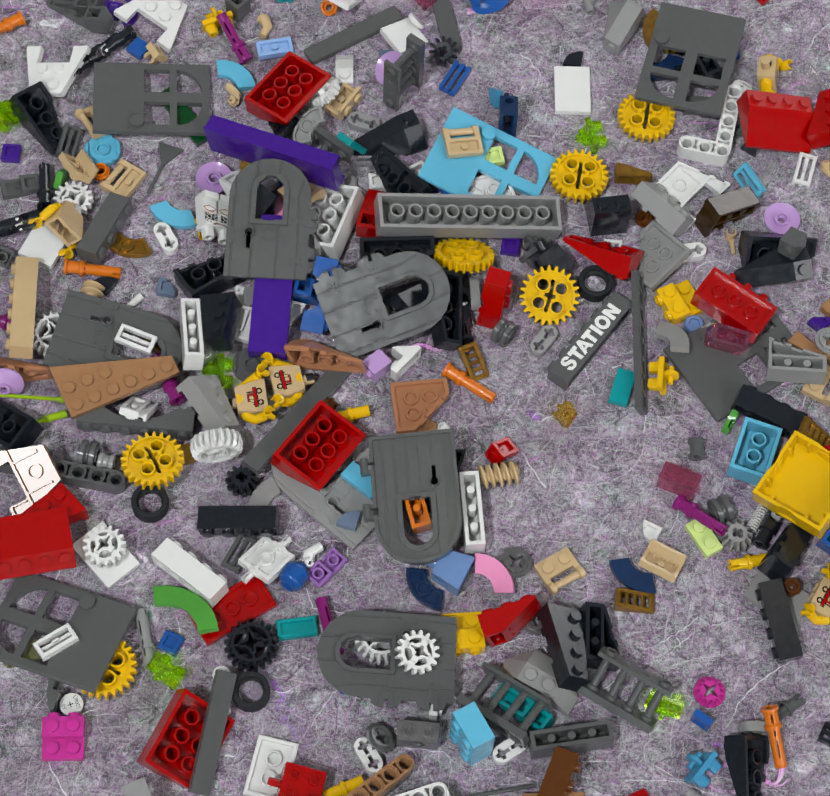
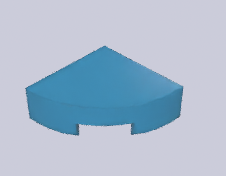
(494, 96)

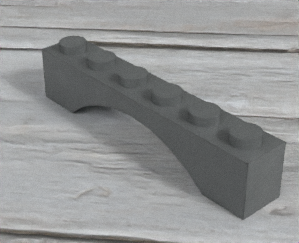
(177, 423)

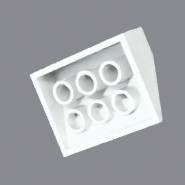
(336, 218)

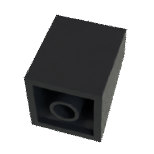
(608, 214)

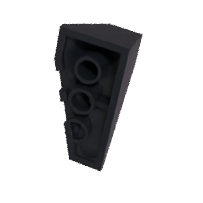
(398, 135)
(756, 243)
(403, 296)

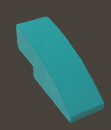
(542, 721)

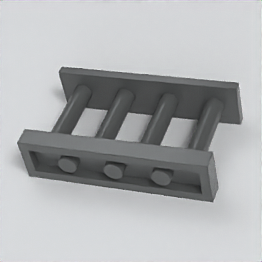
(404, 72)
(328, 141)
(625, 709)
(502, 723)

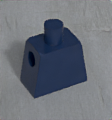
(508, 107)

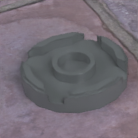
(245, 366)

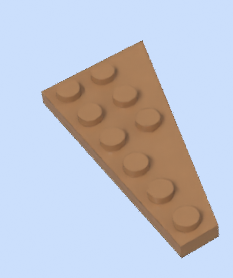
(102, 383)

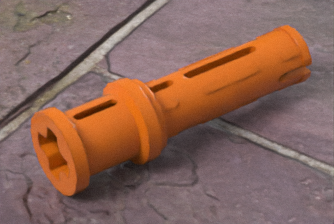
(12, 22)
(82, 268)
(461, 379)
(774, 725)

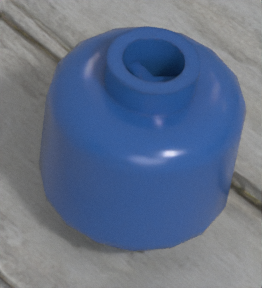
(294, 576)

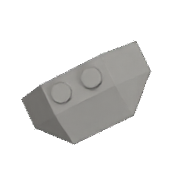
(536, 673)

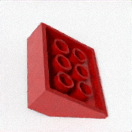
(285, 89)
(775, 121)
(317, 447)
(35, 543)
(176, 738)

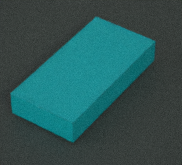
(351, 143)
(621, 387)
(297, 628)

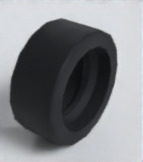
(592, 296)
(154, 516)
(262, 702)

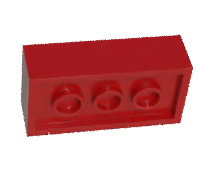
(733, 303)
(298, 781)

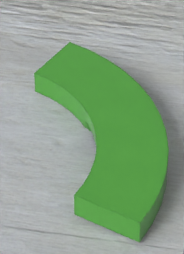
(189, 602)

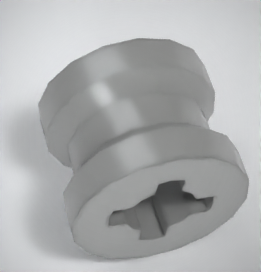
(106, 461)

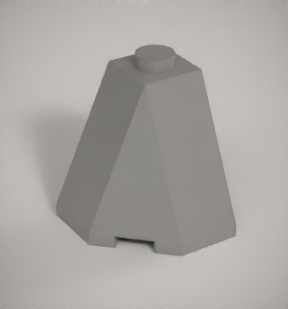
(621, 24)

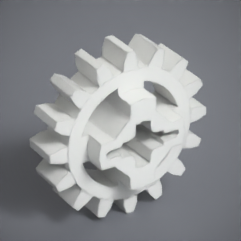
(325, 94)
(79, 195)
(103, 538)
(424, 656)

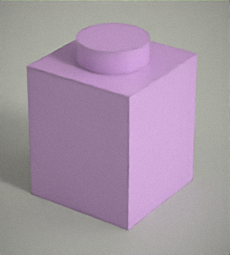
(376, 365)

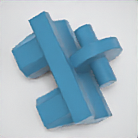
(698, 765)

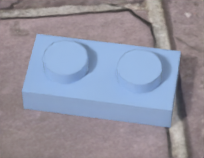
(274, 48)

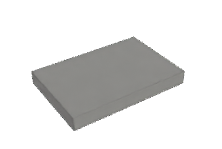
(795, 602)

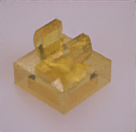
(565, 414)

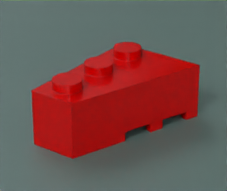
(819, 128)
(494, 297)
(61, 497)

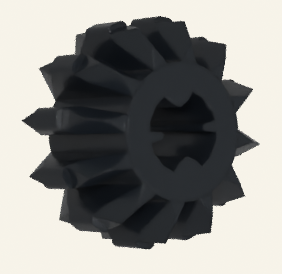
(441, 45)
(236, 475)

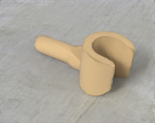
(731, 238)

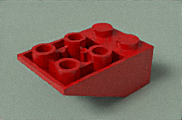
(366, 220)
(507, 621)

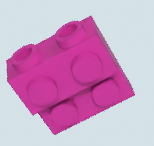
(63, 737)

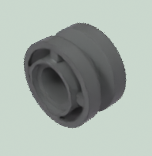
(503, 333)
(88, 453)
(720, 508)

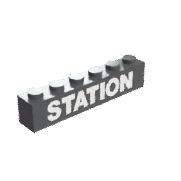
(589, 340)

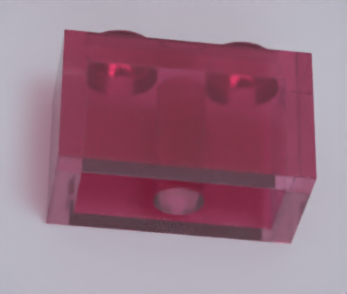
(726, 338)
(678, 480)

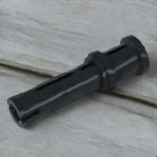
(44, 193)

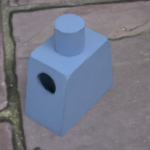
(452, 571)

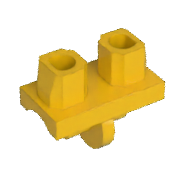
(211, 23)
(661, 368)

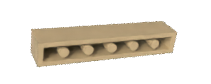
(23, 307)

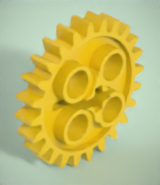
(628, 114)
(561, 173)
(464, 255)
(532, 291)
(168, 452)
(126, 669)

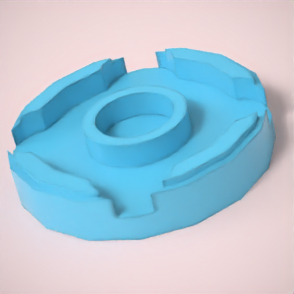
(103, 150)

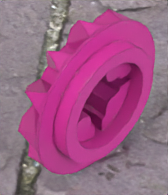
(710, 700)

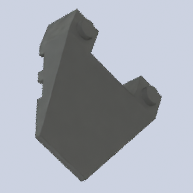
(87, 13)

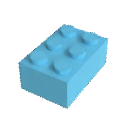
(753, 451)
(471, 734)

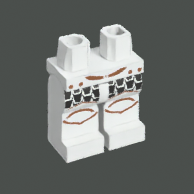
(212, 215)

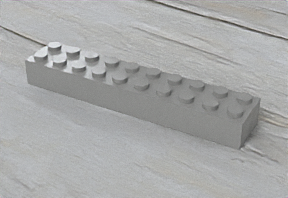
(467, 215)

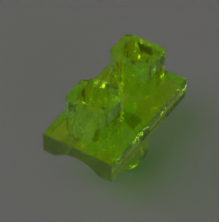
(7, 119)
(587, 135)
(218, 367)
(164, 670)
(668, 706)

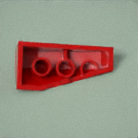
(612, 259)

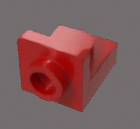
(501, 450)

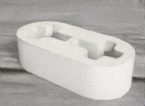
(162, 240)
(694, 256)
(511, 755)
(364, 759)

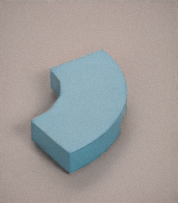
(236, 73)
(173, 217)

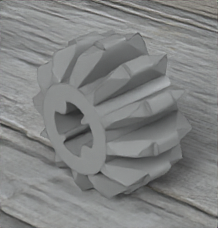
(737, 536)

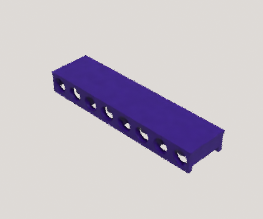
(254, 145)
(270, 314)

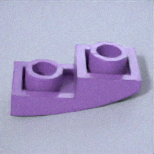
(327, 567)

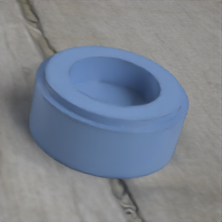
(692, 323)

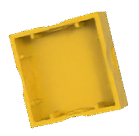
(799, 485)

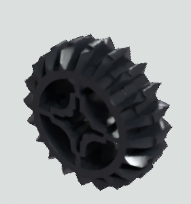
(259, 643)

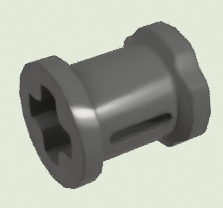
(696, 448)

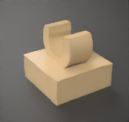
(156, 53)

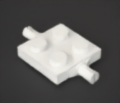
(266, 559)

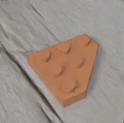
(416, 402)

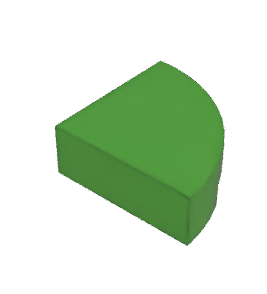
(60, 178)
(730, 422)

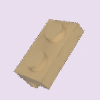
(344, 101)
(79, 167)
(662, 560)

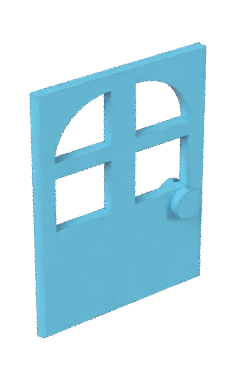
(457, 174)

